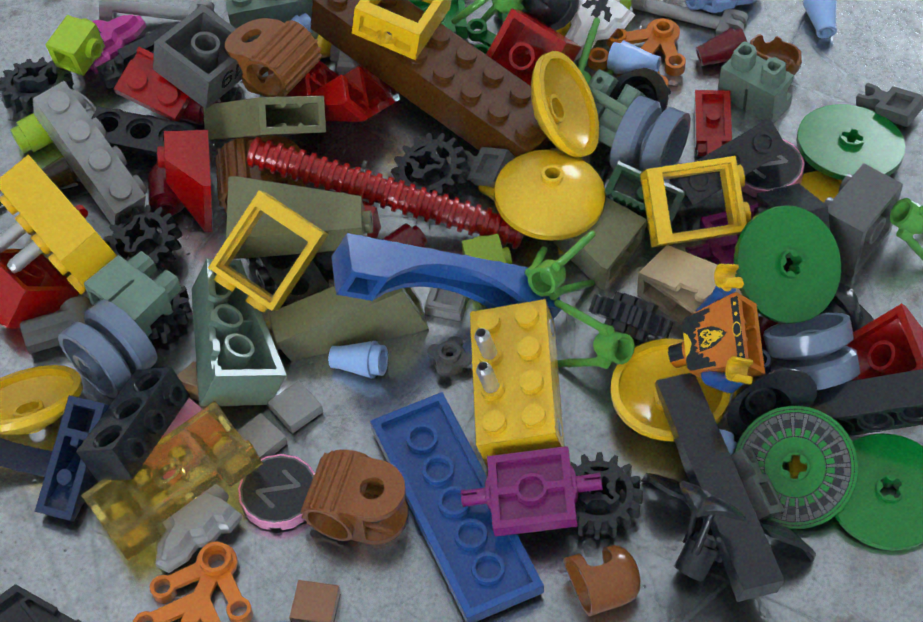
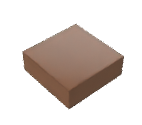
(314, 602)

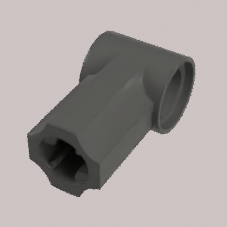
(44, 330)

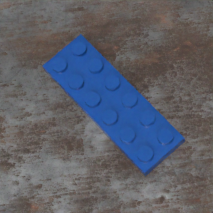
(436, 464)

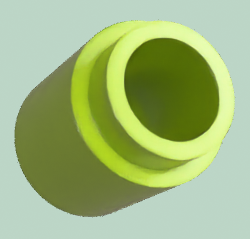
(30, 134)

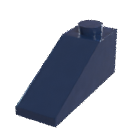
(66, 472)

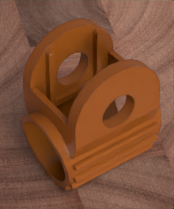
(281, 47)
(233, 162)
(351, 494)

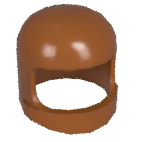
(607, 584)

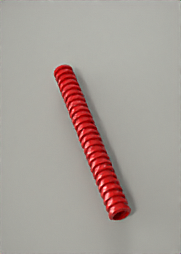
(380, 190)

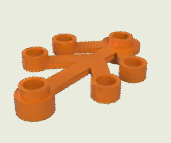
(658, 35)
(198, 605)

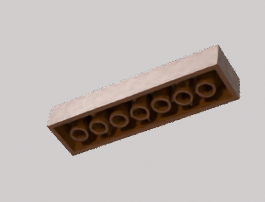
(446, 80)

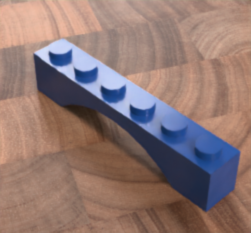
(374, 266)

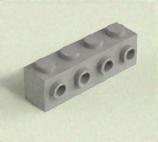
(89, 153)

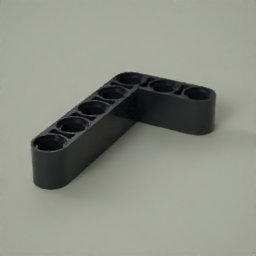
(875, 403)

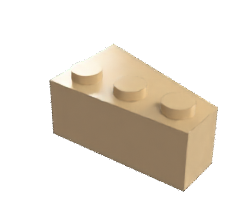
(677, 282)

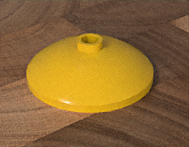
(564, 105)
(549, 195)
(636, 395)
(36, 397)

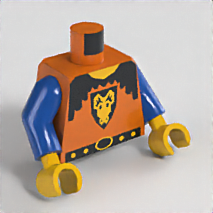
(722, 336)

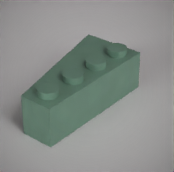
(232, 345)

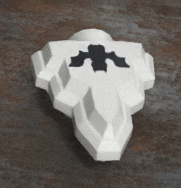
(612, 16)

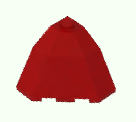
(346, 96)

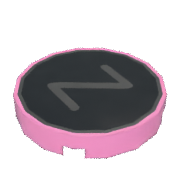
(777, 173)
(276, 492)

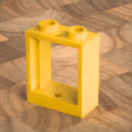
(407, 36)
(657, 208)
(231, 278)

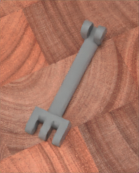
(108, 8)
(730, 19)

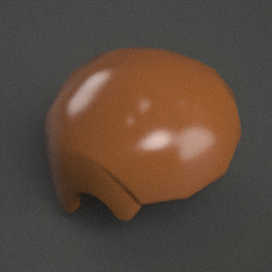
(782, 50)

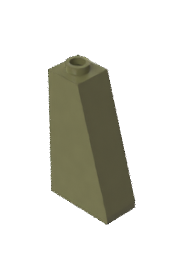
(265, 117)
(328, 210)
(616, 240)
(331, 320)

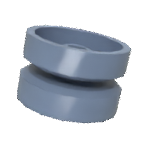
(649, 136)
(107, 347)
(815, 348)

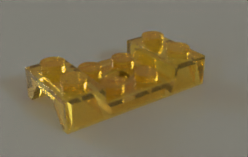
(200, 452)

